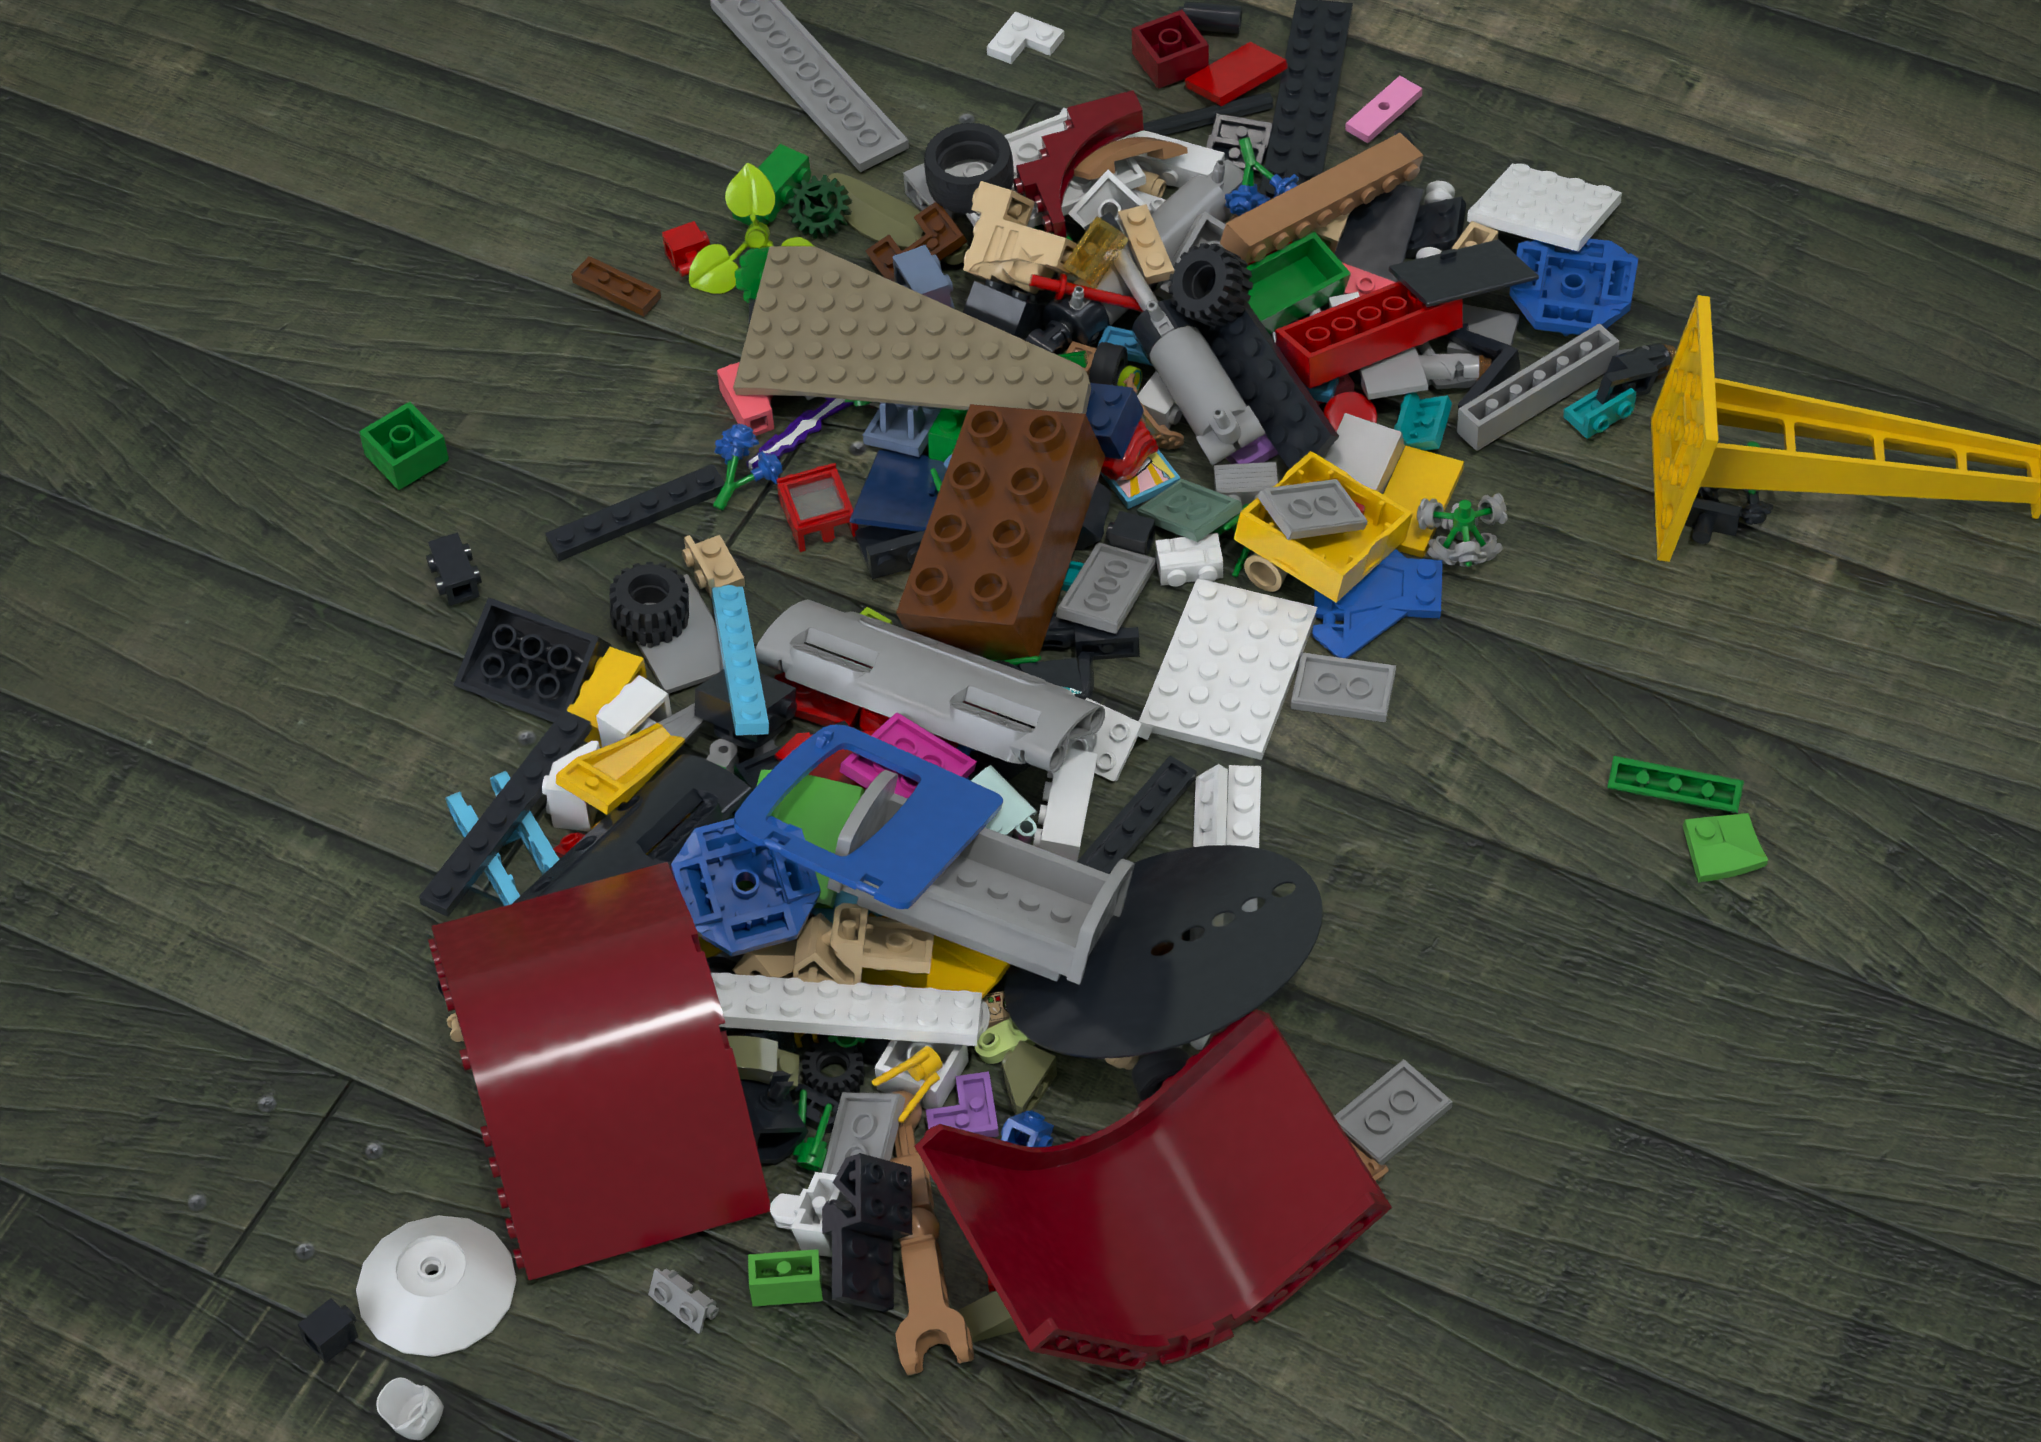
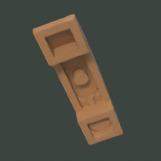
(1103, 159)

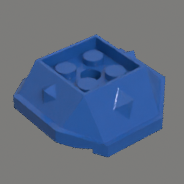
(1575, 286)
(735, 919)

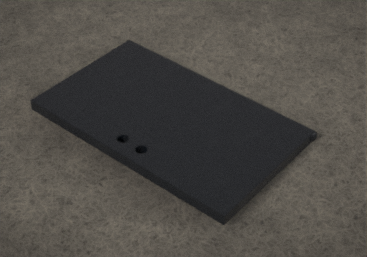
(1380, 231)
(1462, 273)

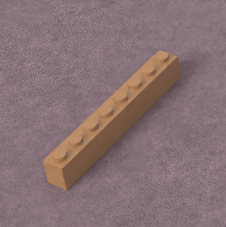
(1322, 199)

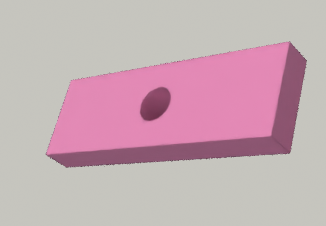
(1383, 109)

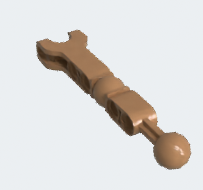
(929, 1315)

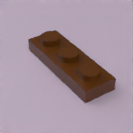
(616, 286)

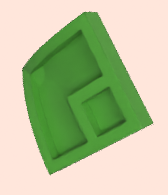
(1723, 846)

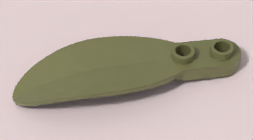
(880, 214)

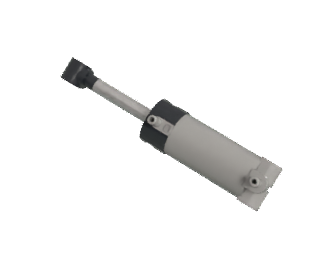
(1188, 368)

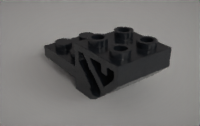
(867, 1228)

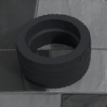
(960, 144)

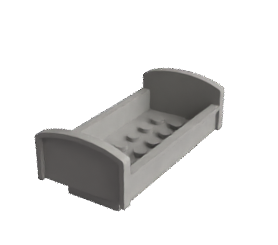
(999, 894)

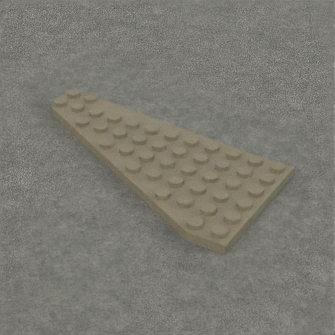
(861, 337)

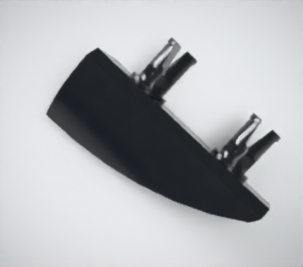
(771, 1112)

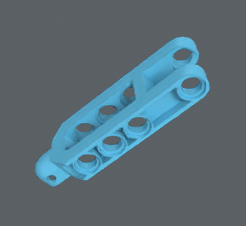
(528, 831)

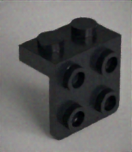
(888, 549)

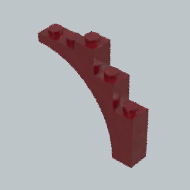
(1086, 130)

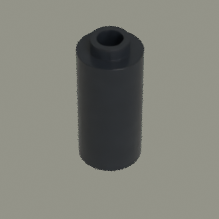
(1214, 16)

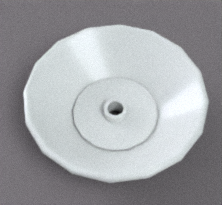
(443, 1309)

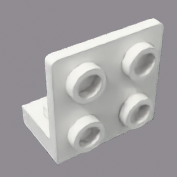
(1111, 742)

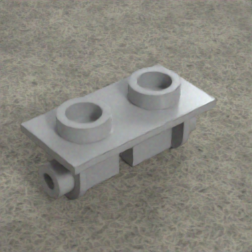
(673, 1293)

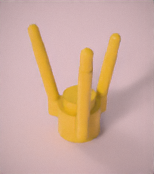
(920, 1066)

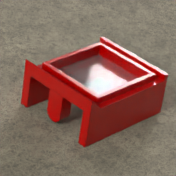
(815, 503)

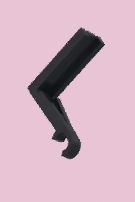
(1503, 357)

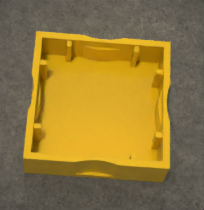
(1330, 561)

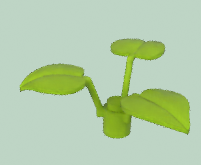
(746, 195)

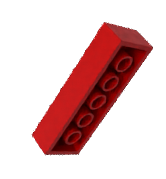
(1363, 332)

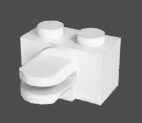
(804, 1213)

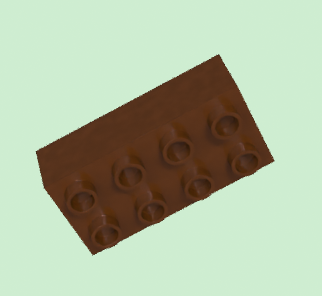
(1003, 531)

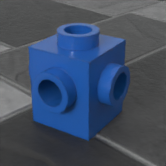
(1028, 1130)

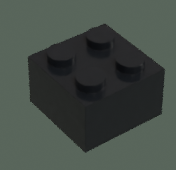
(1005, 307)

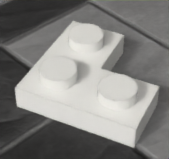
(1024, 32)

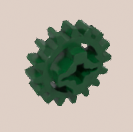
(817, 218)

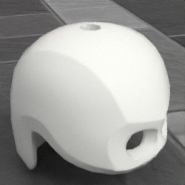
(409, 1408)

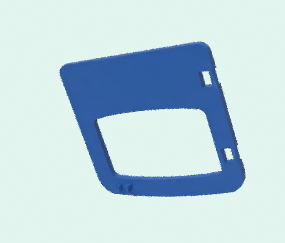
(908, 849)

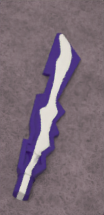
(799, 429)

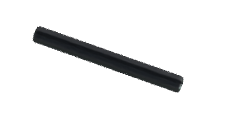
(1208, 114)

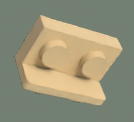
(712, 563)

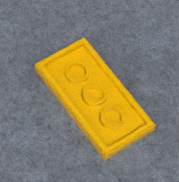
(1421, 476)

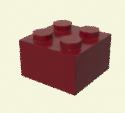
(1169, 48)

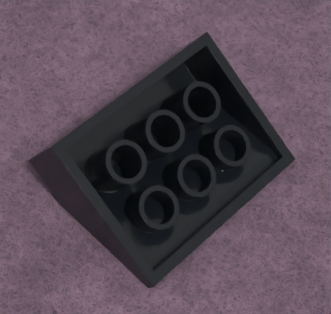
(528, 660)

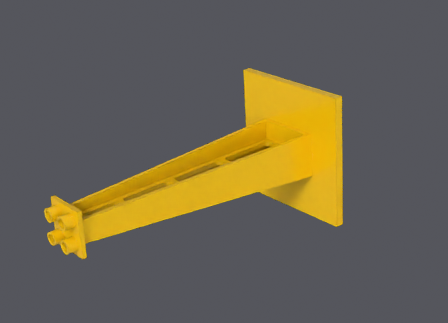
(1690, 457)

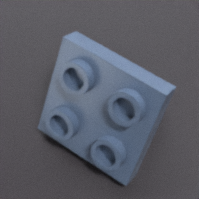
(901, 428)

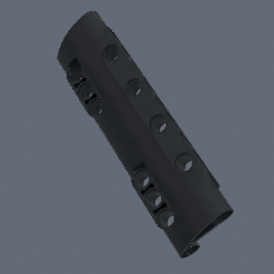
(635, 827)

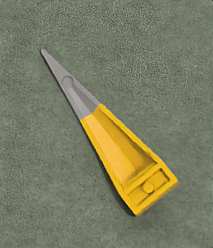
(622, 768)

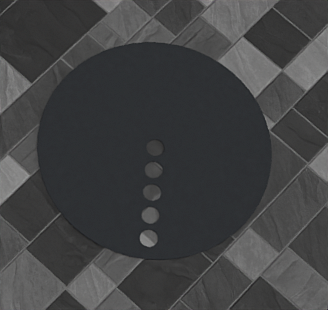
(1156, 1003)

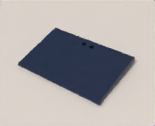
(898, 492)

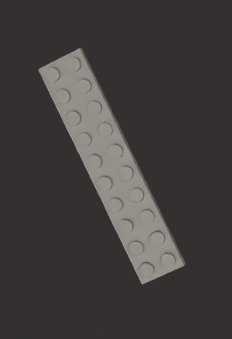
(813, 80)

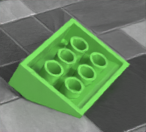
(821, 812)

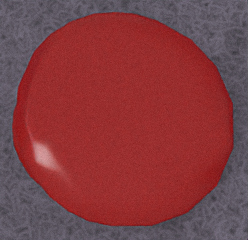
(1350, 403)

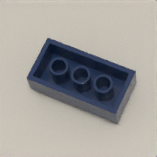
(1113, 417)

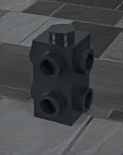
(455, 574)

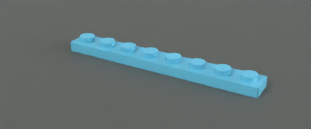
(739, 661)

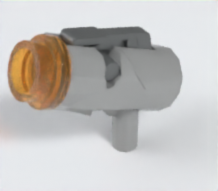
(1451, 370)

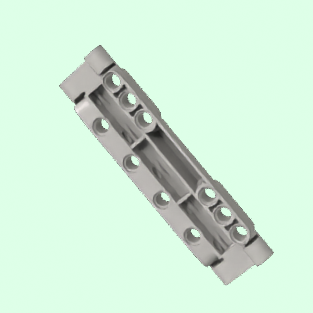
(928, 684)

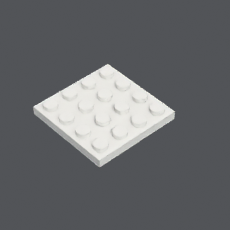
(1545, 206)

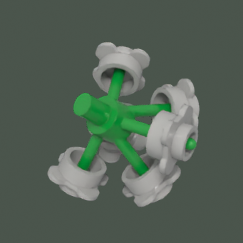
(1460, 522)

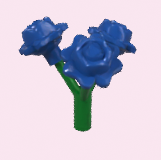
(1247, 195)
(734, 447)

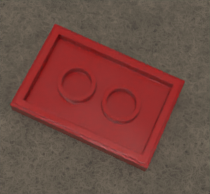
(1236, 73)

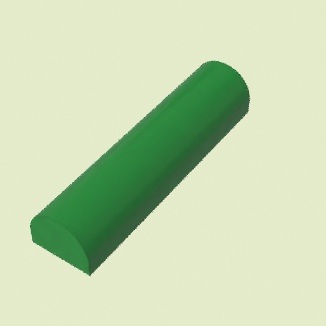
(1675, 784)

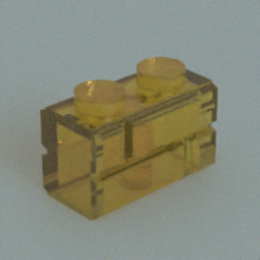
(1095, 252)

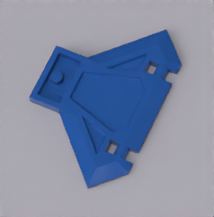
(1383, 597)

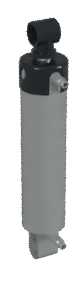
(1086, 319)

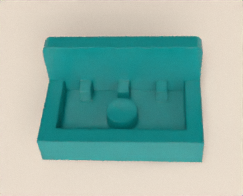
(1592, 417)
(1423, 420)

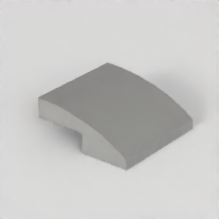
(1394, 375)

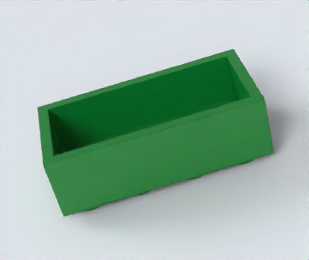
(1295, 281)

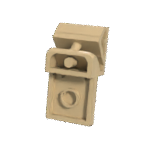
(858, 941)

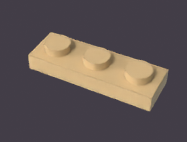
(1145, 244)

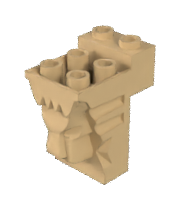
(1005, 245)

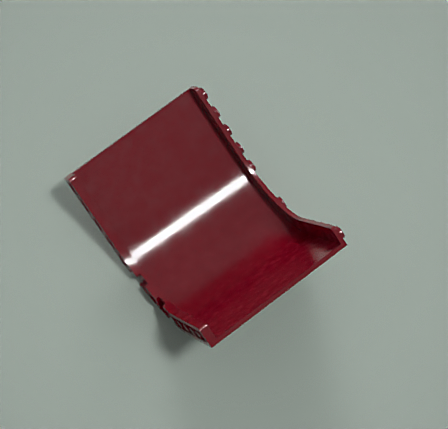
(600, 1070)
(1170, 1218)

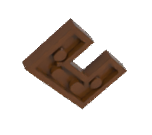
(941, 239)

